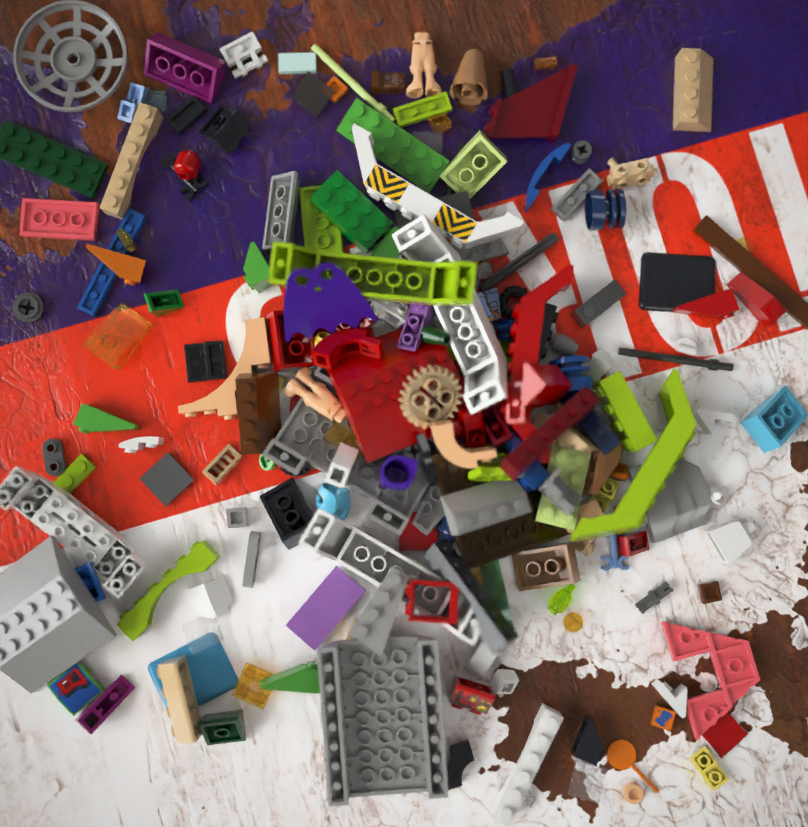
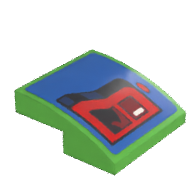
(75, 688)

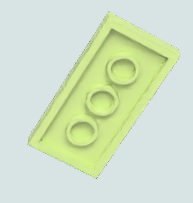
(574, 472)

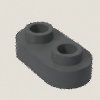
(57, 457)

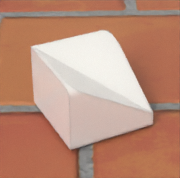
(504, 681)

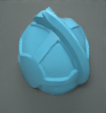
(334, 500)

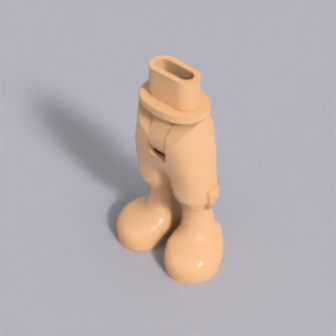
(423, 61)
(320, 399)

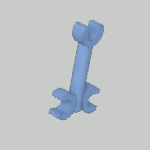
(614, 561)

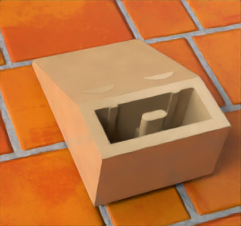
(568, 439)

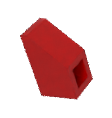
(472, 427)

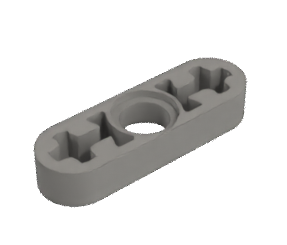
(251, 559)

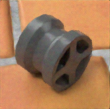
(578, 155)

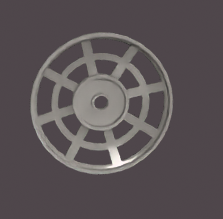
(65, 50)

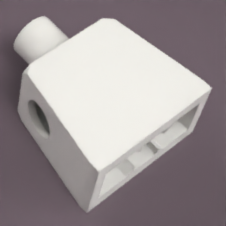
(730, 539)

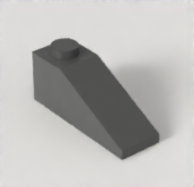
(598, 303)

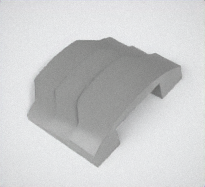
(679, 504)

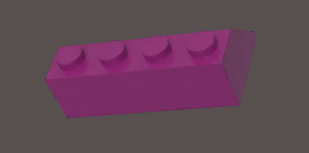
(184, 67)

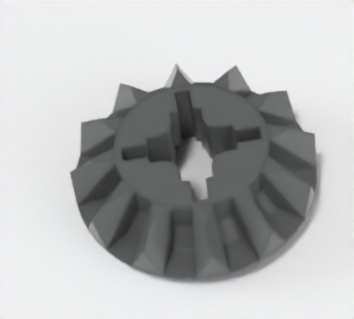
(25, 300)

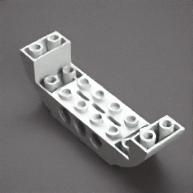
(73, 527)

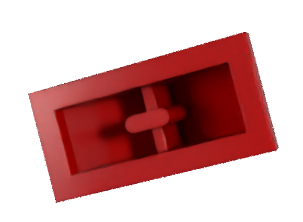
(633, 543)

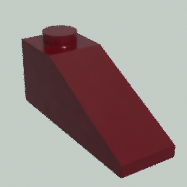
(495, 426)

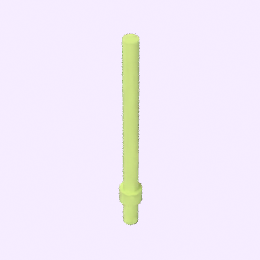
(379, 107)

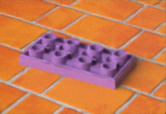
(325, 608)

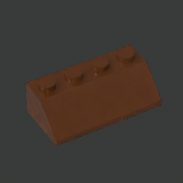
(258, 410)

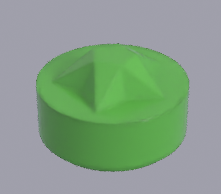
(266, 464)

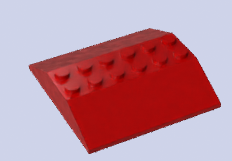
(372, 389)

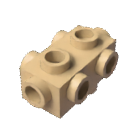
(629, 173)

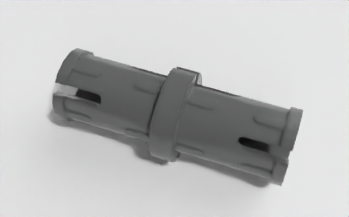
(653, 597)

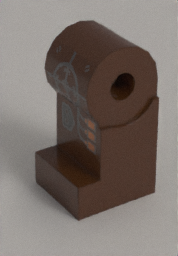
(387, 83)

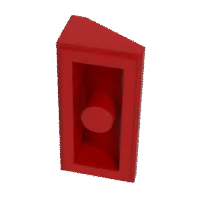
(515, 410)

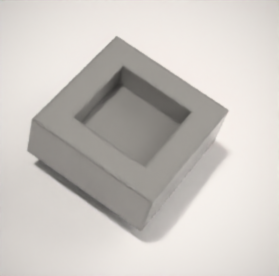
(237, 517)

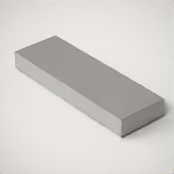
(576, 195)

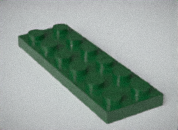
(51, 160)

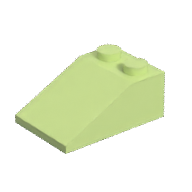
(474, 165)

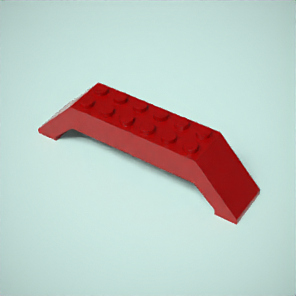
(526, 341)

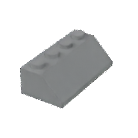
(484, 505)

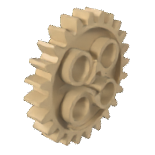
(443, 382)

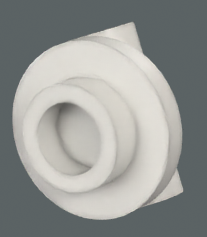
(686, 345)
(717, 495)

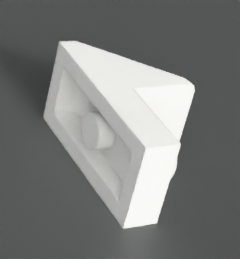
(707, 418)
(675, 698)

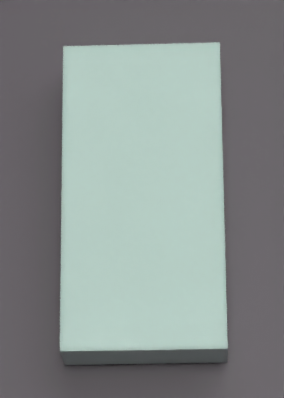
(297, 63)

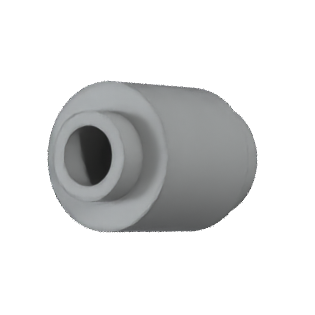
(563, 345)

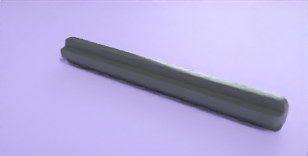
(518, 262)

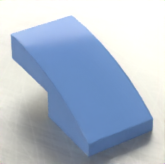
(135, 95)

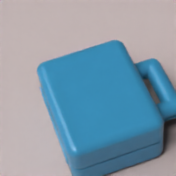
(209, 671)

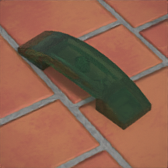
(495, 587)

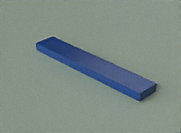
(105, 277)

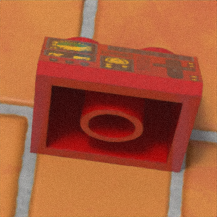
(471, 695)

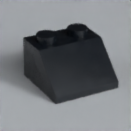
(226, 128)

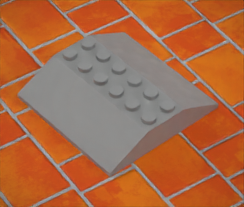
(46, 617)

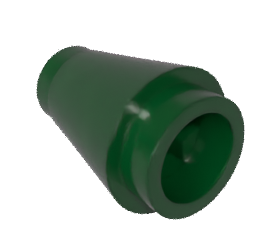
(433, 335)

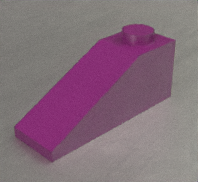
(104, 704)

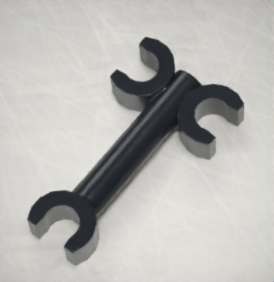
(192, 185)

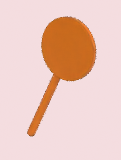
(622, 756)

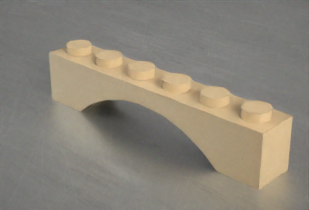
(120, 187)

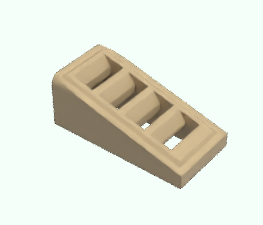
(222, 474)

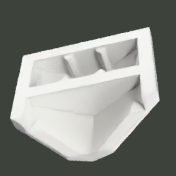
(211, 598)

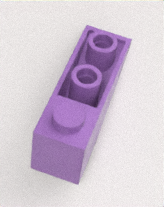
(416, 319)

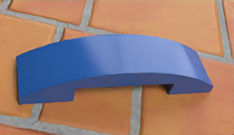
(554, 157)

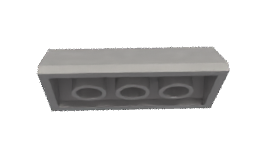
(281, 209)

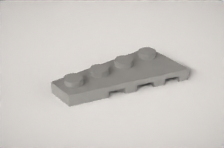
(430, 511)

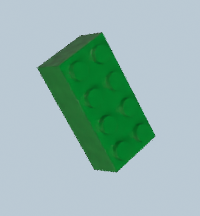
(350, 212)

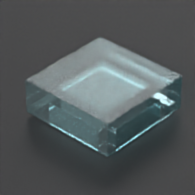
(157, 99)

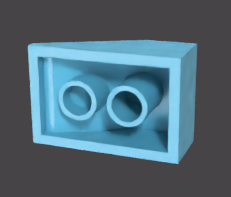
(775, 420)

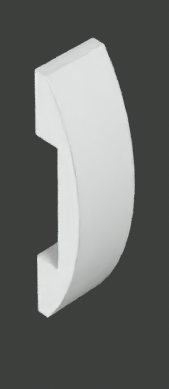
(482, 657)

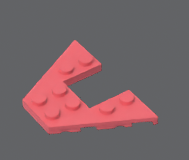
(732, 665)

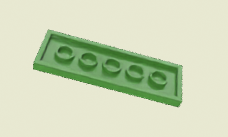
(396, 146)

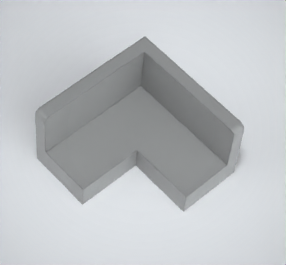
(560, 493)

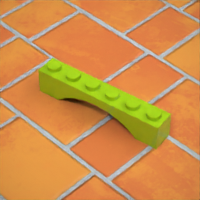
(140, 617)

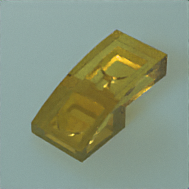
(338, 434)

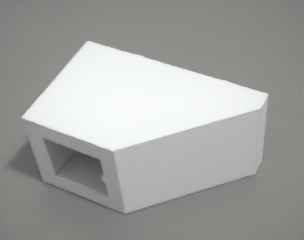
(341, 465)

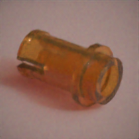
(545, 63)

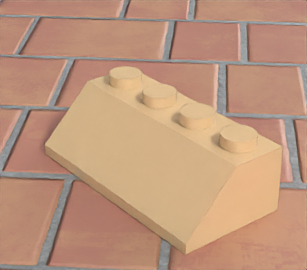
(693, 90)
(180, 698)

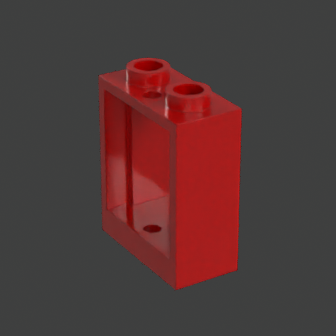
(453, 602)

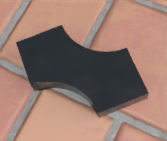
(425, 454)
(460, 757)

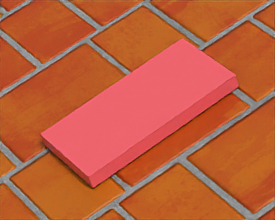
(59, 219)

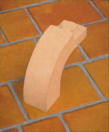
(465, 457)

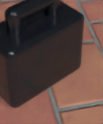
(674, 280)

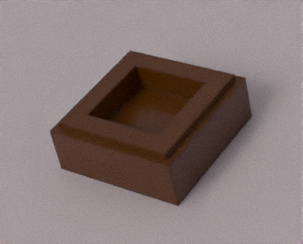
(709, 592)

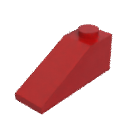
(756, 299)
(713, 306)

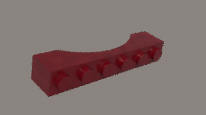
(550, 431)

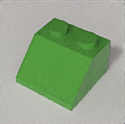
(256, 270)

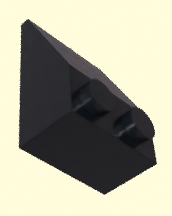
(288, 512)

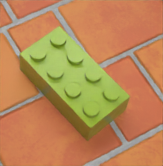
(624, 413)

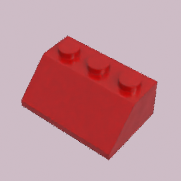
(291, 354)

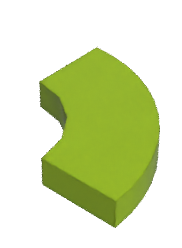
(486, 474)

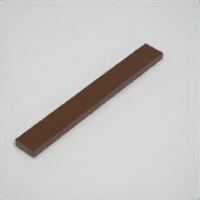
(753, 268)

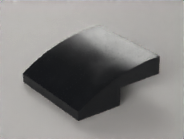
(205, 361)

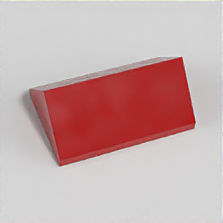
(544, 384)

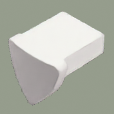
(599, 363)

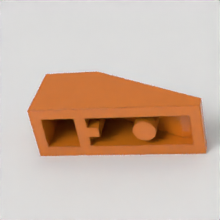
(122, 265)

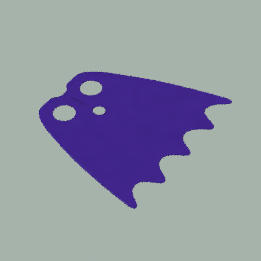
(335, 304)

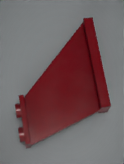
(533, 111)

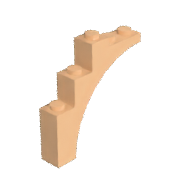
(255, 354)

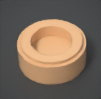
(633, 793)

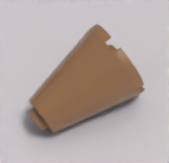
(470, 79)

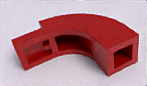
(346, 343)

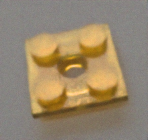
(242, 689)

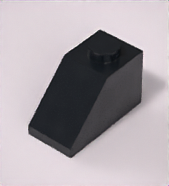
(587, 743)

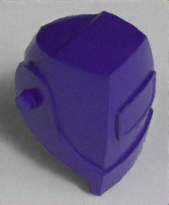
(397, 472)

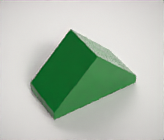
(163, 302)

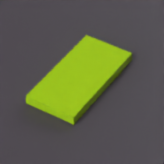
(317, 230)

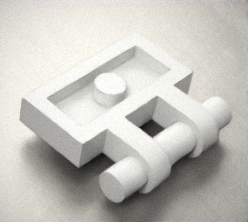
(240, 50)

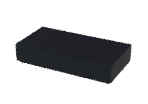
(186, 115)

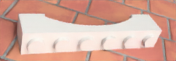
(540, 738)

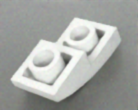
(135, 444)

